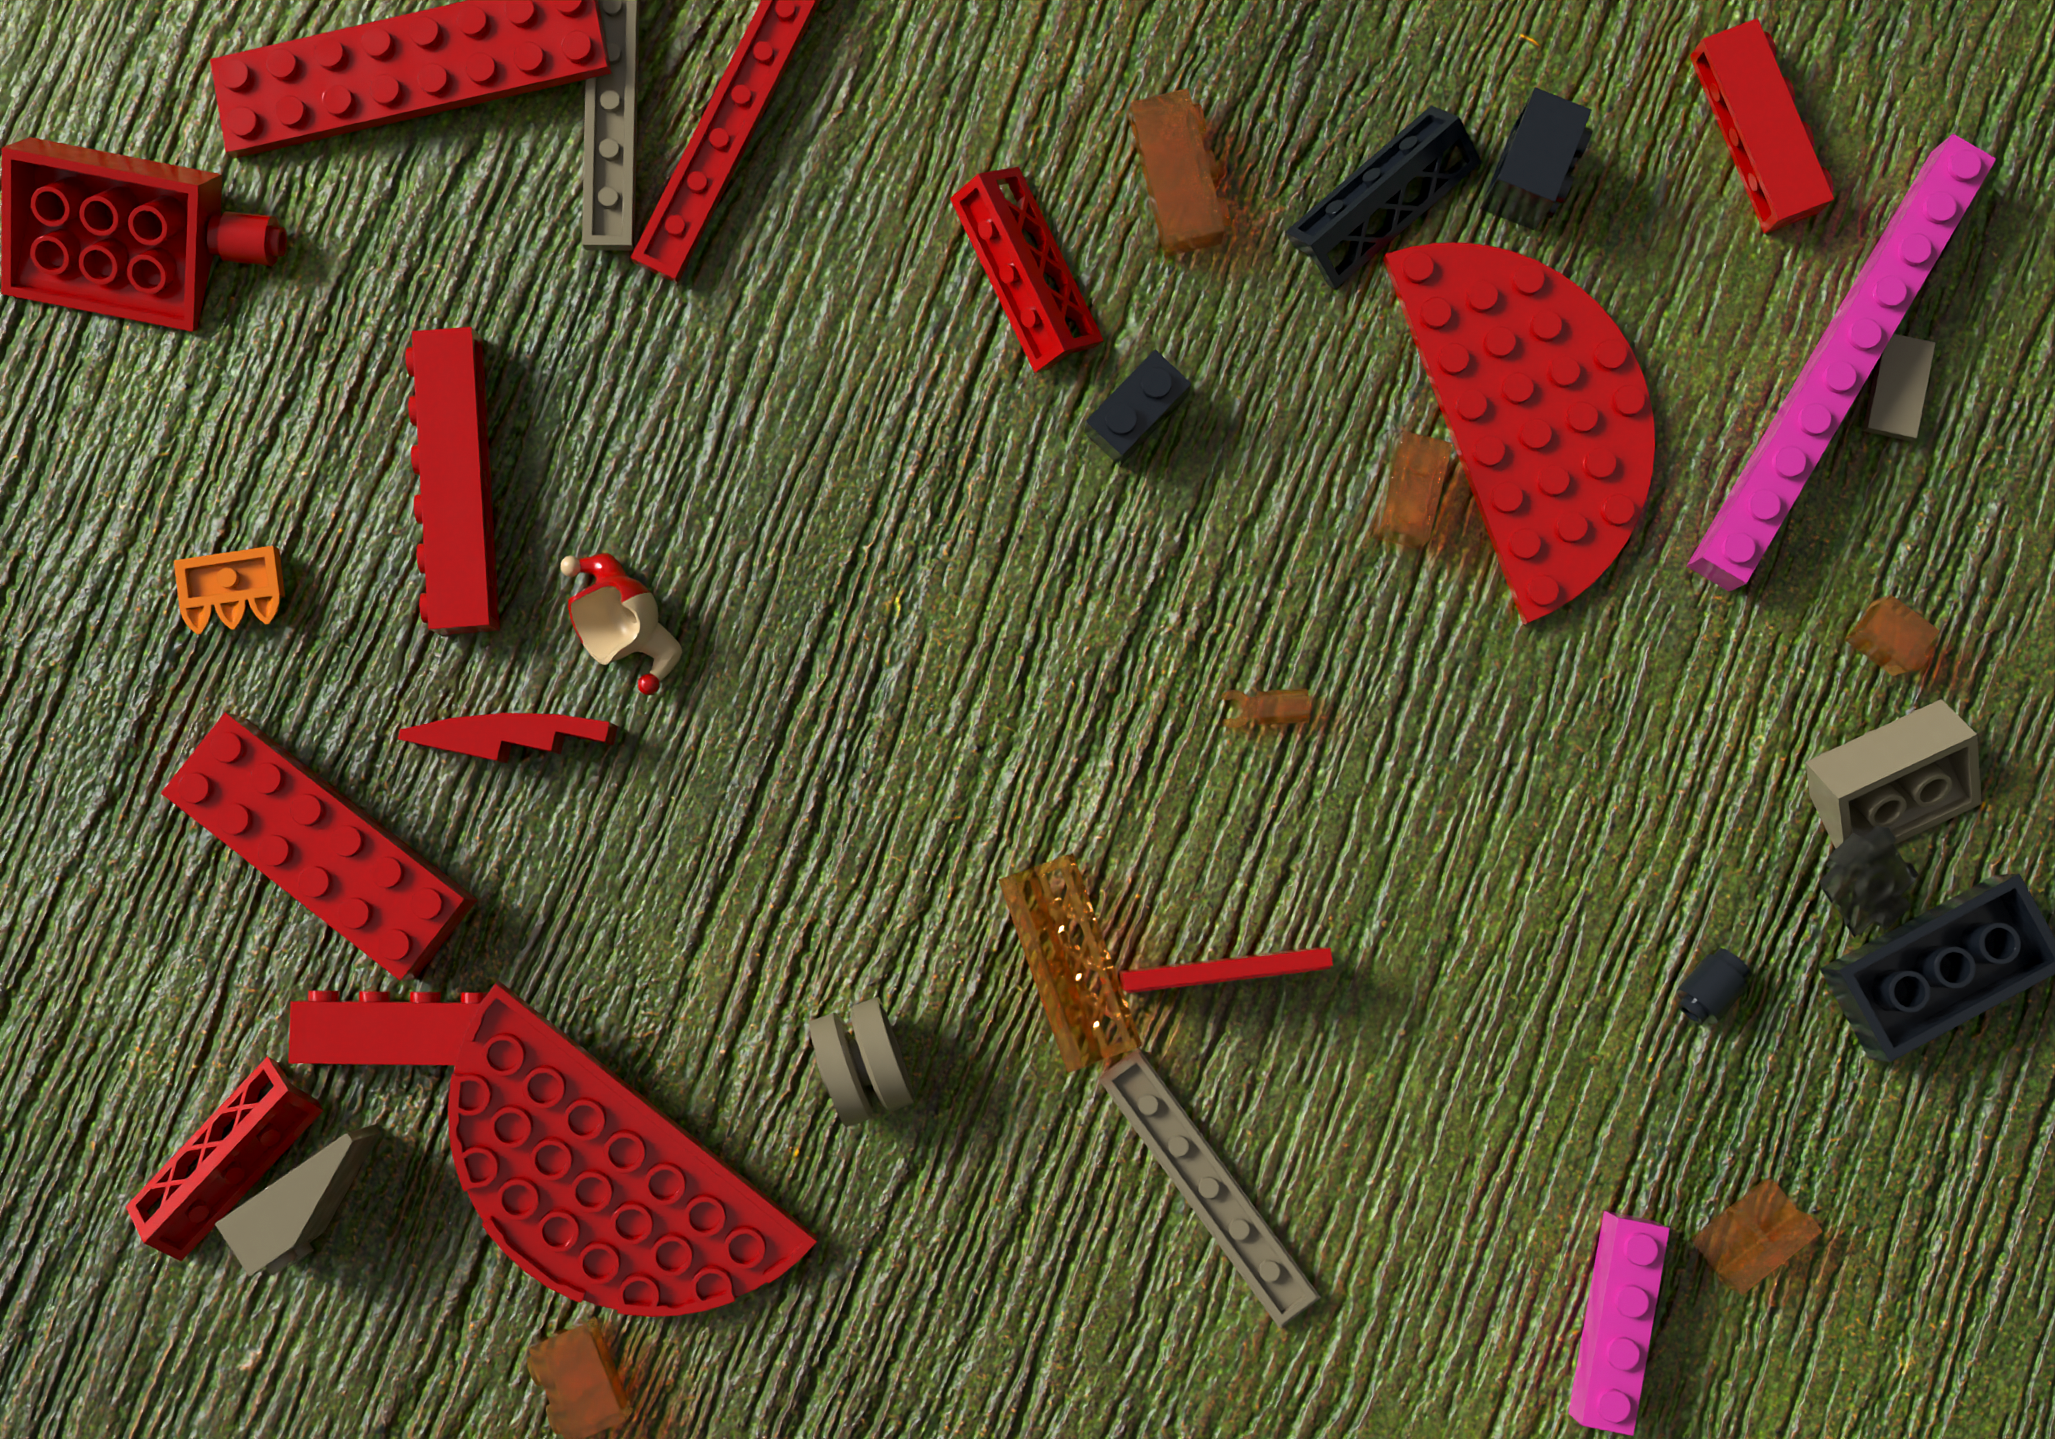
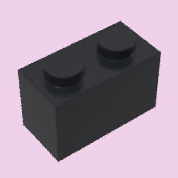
(1137, 407)

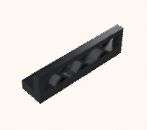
(1375, 183)

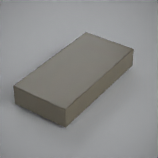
(1899, 388)

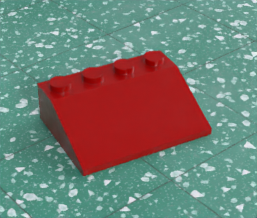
(106, 232)

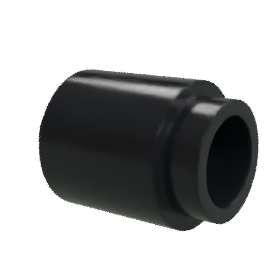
(1713, 987)

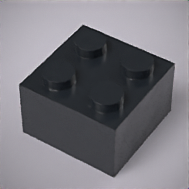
(1538, 160)

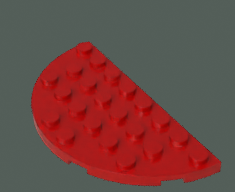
(1537, 409)
(599, 1182)

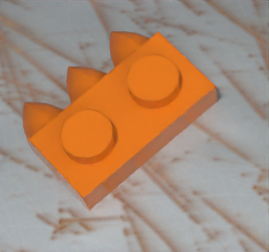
(227, 584)

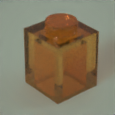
(1893, 636)

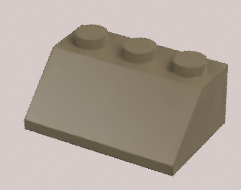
(1898, 776)

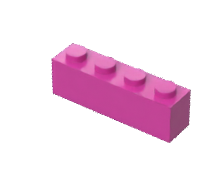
(1618, 1323)

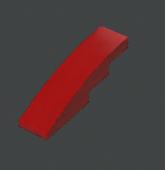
(493, 734)

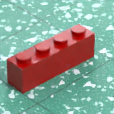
(1762, 125)
(379, 1029)

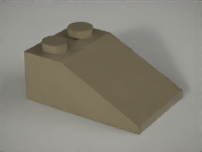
(285, 1217)

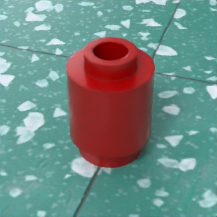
(246, 238)

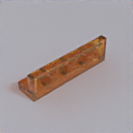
(1061, 965)

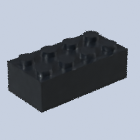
(1943, 967)

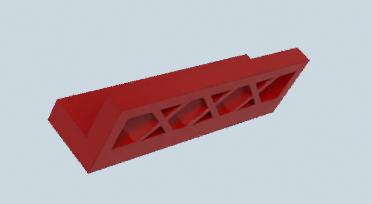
(1018, 267)
(224, 1167)

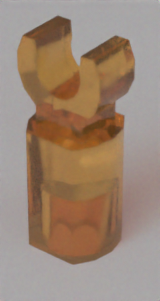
(1269, 707)

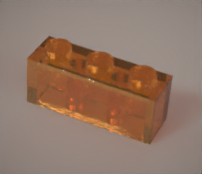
(1178, 172)

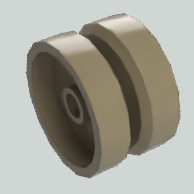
(854, 1064)

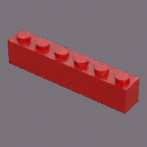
(453, 481)

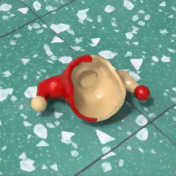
(619, 618)

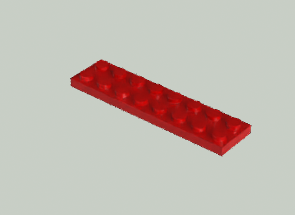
(404, 69)

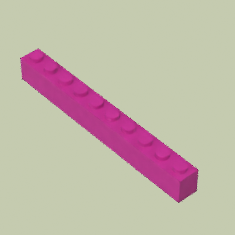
(1841, 363)

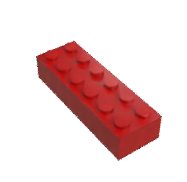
(319, 846)

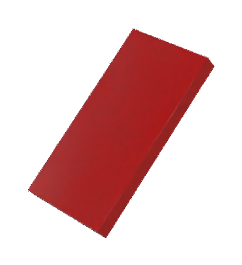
(1226, 969)

